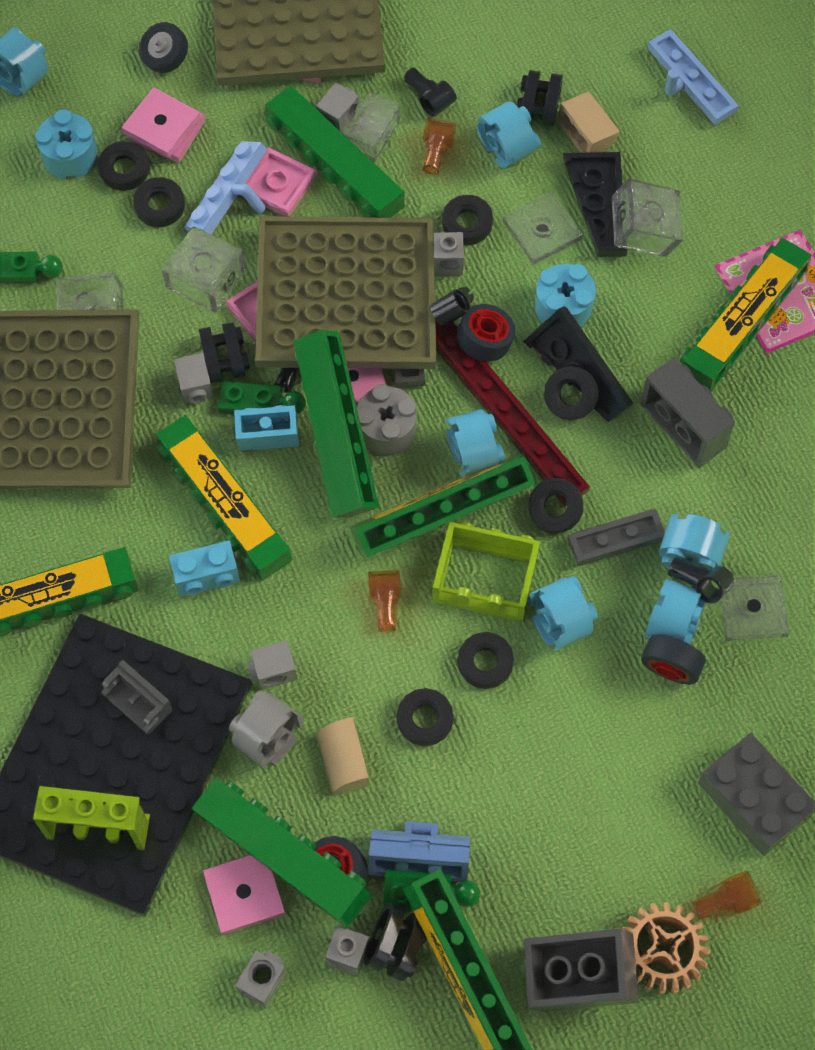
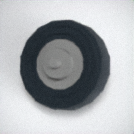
(163, 47)

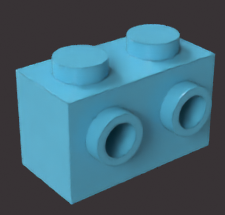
(266, 428)
(204, 568)

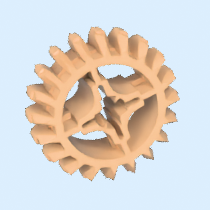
(671, 961)

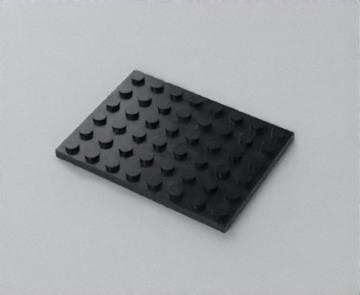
(89, 745)

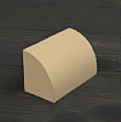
(587, 124)
(343, 757)

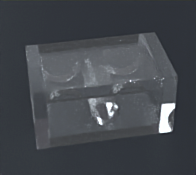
(373, 124)

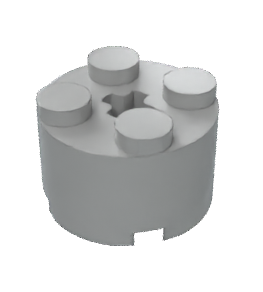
(387, 420)
(265, 729)

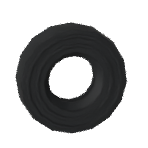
(118, 151)
(472, 204)
(163, 217)
(553, 393)
(537, 505)
(481, 678)
(428, 698)

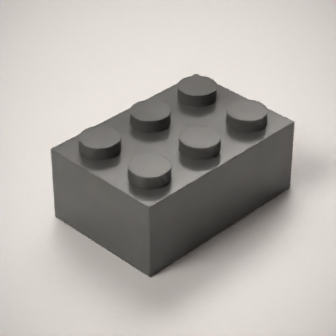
(687, 412)
(757, 794)
(581, 970)

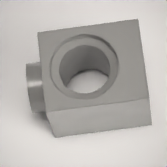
(338, 105)
(448, 254)
(193, 378)
(272, 665)
(347, 950)
(257, 992)

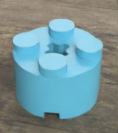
(20, 62)
(508, 133)
(67, 145)
(568, 287)
(474, 442)
(693, 541)
(562, 612)
(676, 612)

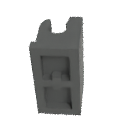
(136, 697)

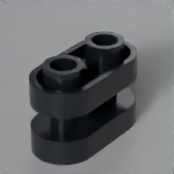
(531, 85)
(232, 338)
(402, 960)

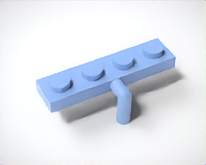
(690, 75)
(227, 187)

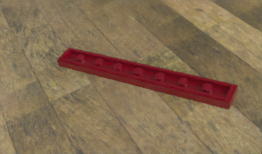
(507, 412)

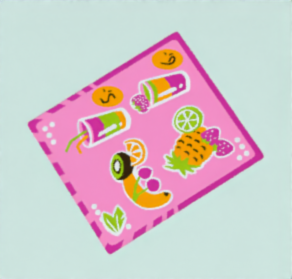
(796, 314)

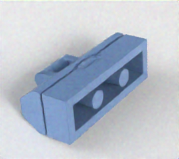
(419, 851)

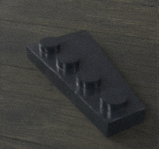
(594, 181)
(565, 345)

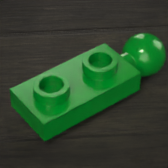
(25, 266)
(247, 395)
(466, 892)

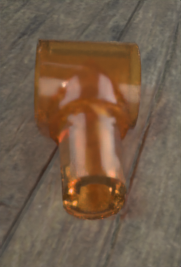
(437, 138)
(385, 591)
(736, 894)

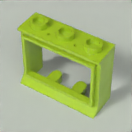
(492, 542)
(87, 810)

